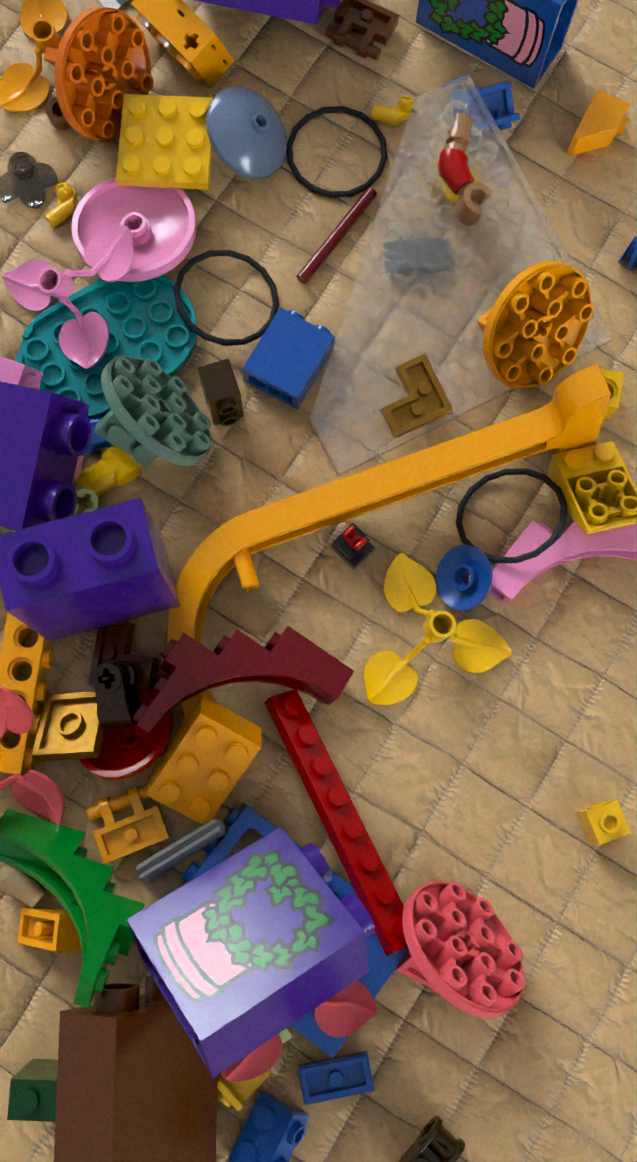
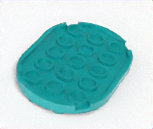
(140, 325)

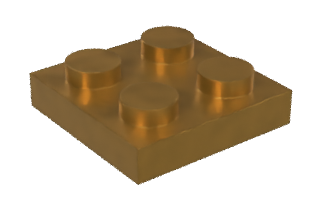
(69, 728)

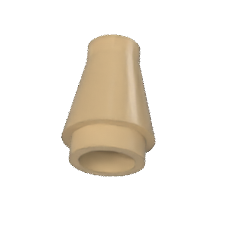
(20, 885)

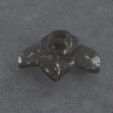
(26, 184)

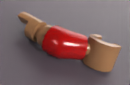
(456, 173)

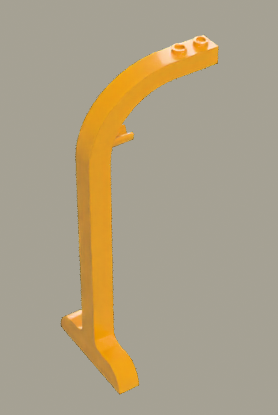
(564, 423)

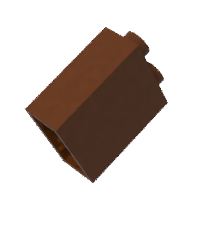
(131, 1083)

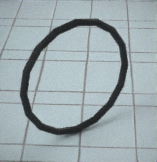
(337, 109)
(213, 253)
(517, 471)

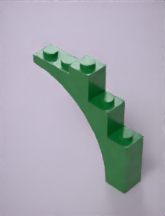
(82, 886)

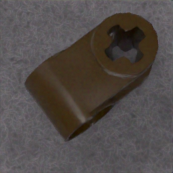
(117, 698)
(429, 1149)

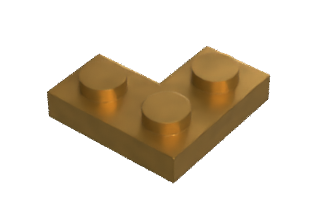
(424, 401)

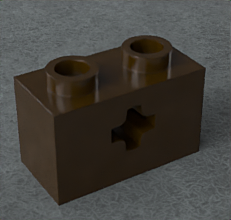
(221, 392)

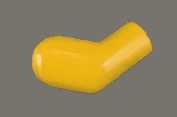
(393, 115)
(65, 205)

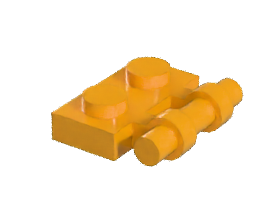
(129, 834)

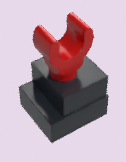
(352, 546)

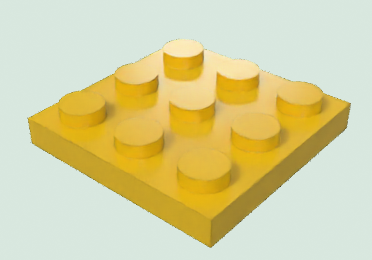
(164, 142)

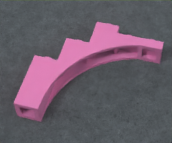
(571, 545)

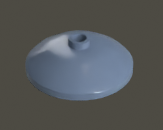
(246, 132)

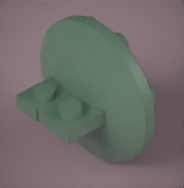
(151, 414)

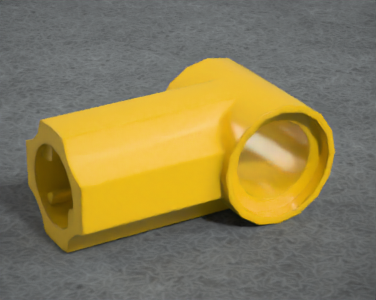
(112, 469)

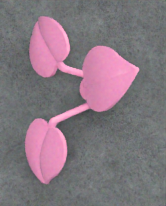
(36, 281)

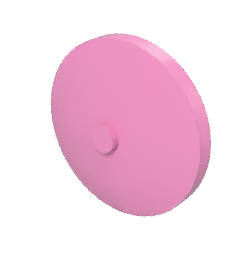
(158, 218)

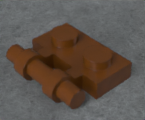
(364, 18)

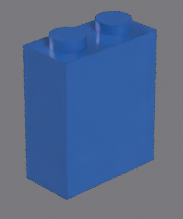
(289, 357)

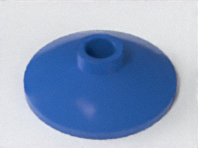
(454, 574)

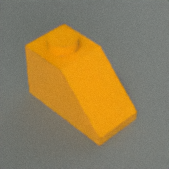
(600, 123)
(47, 929)

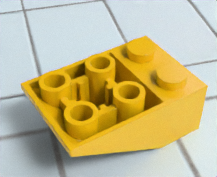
(595, 487)

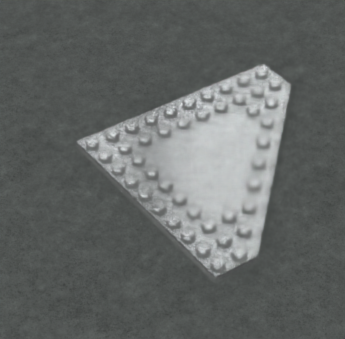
(431, 281)

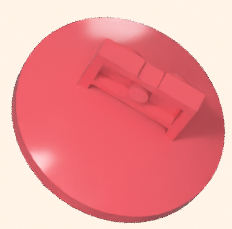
(461, 950)

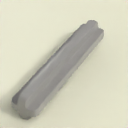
(181, 849)

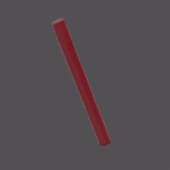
(336, 235)

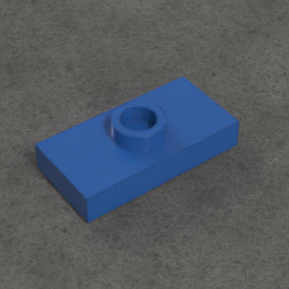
(335, 1077)

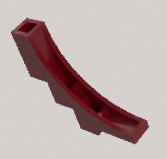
(284, 661)

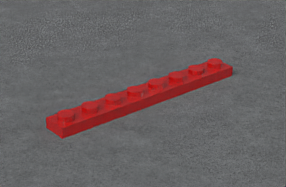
(339, 818)

